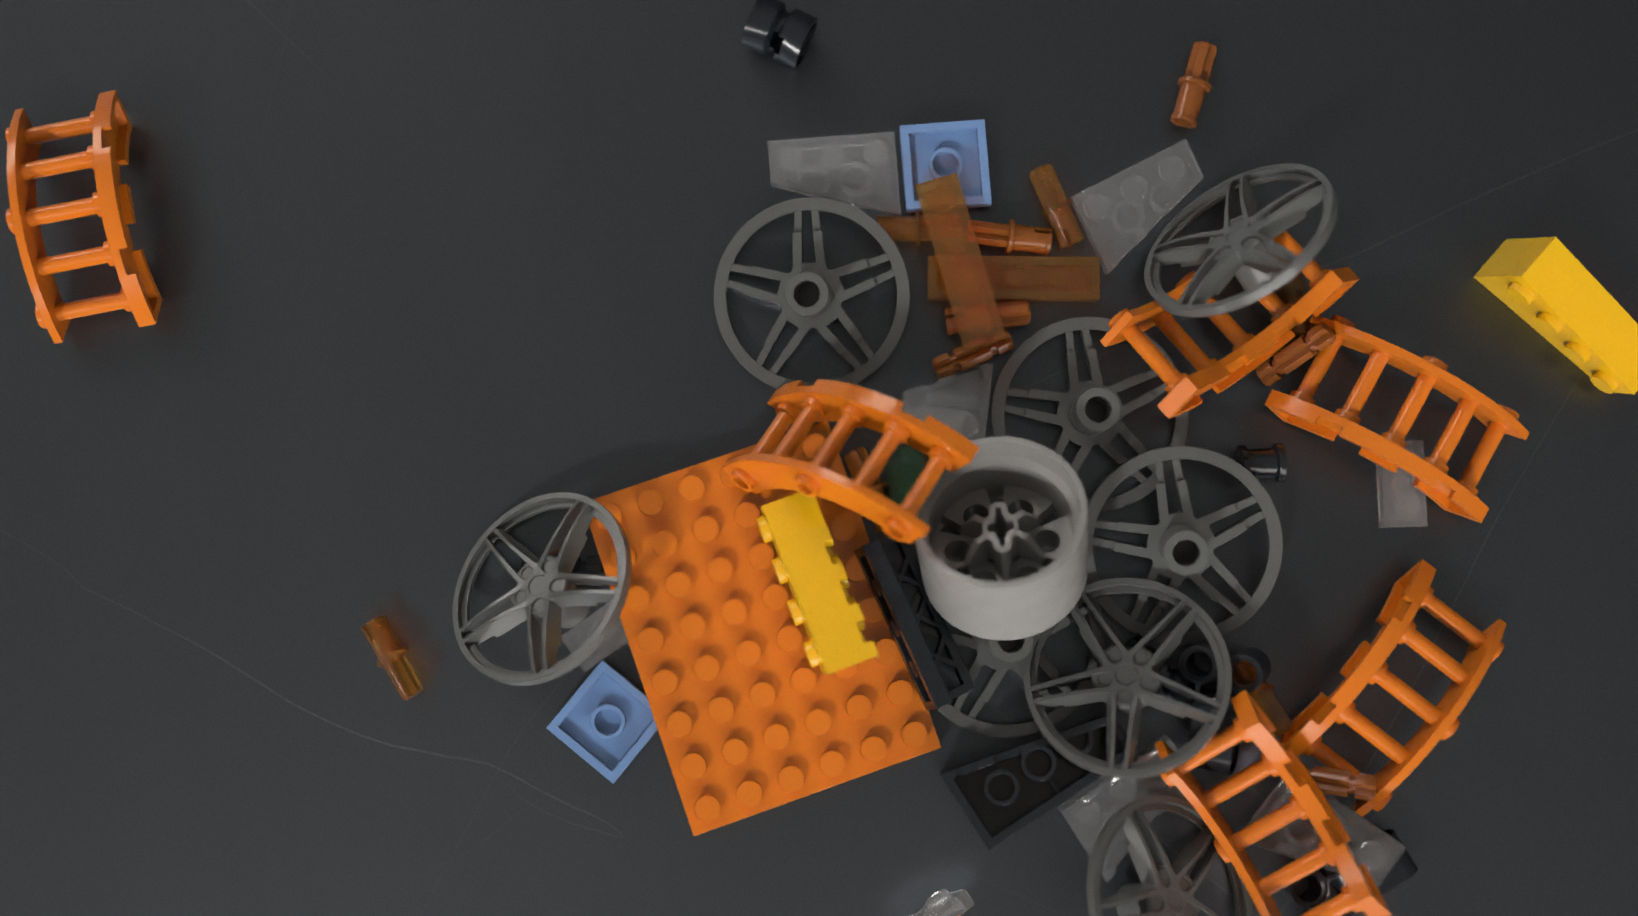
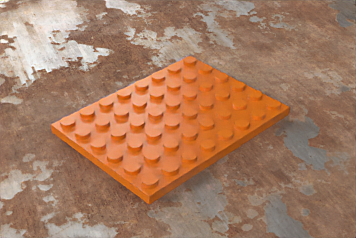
(729, 666)

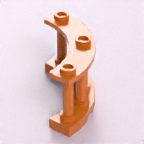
(110, 202)
(1248, 349)
(851, 408)
(1389, 448)
(1369, 666)
(1305, 803)

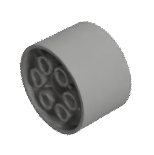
(1011, 596)

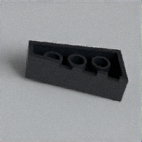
(1027, 781)

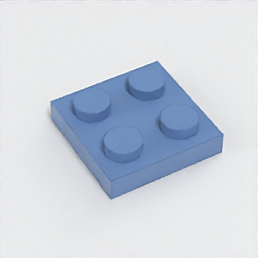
(946, 149)
(606, 721)

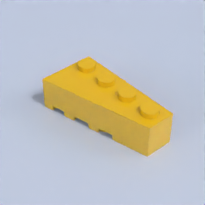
(1567, 308)
(816, 582)

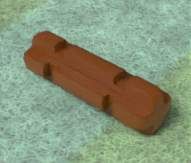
(1295, 354)
(947, 365)
(1342, 783)

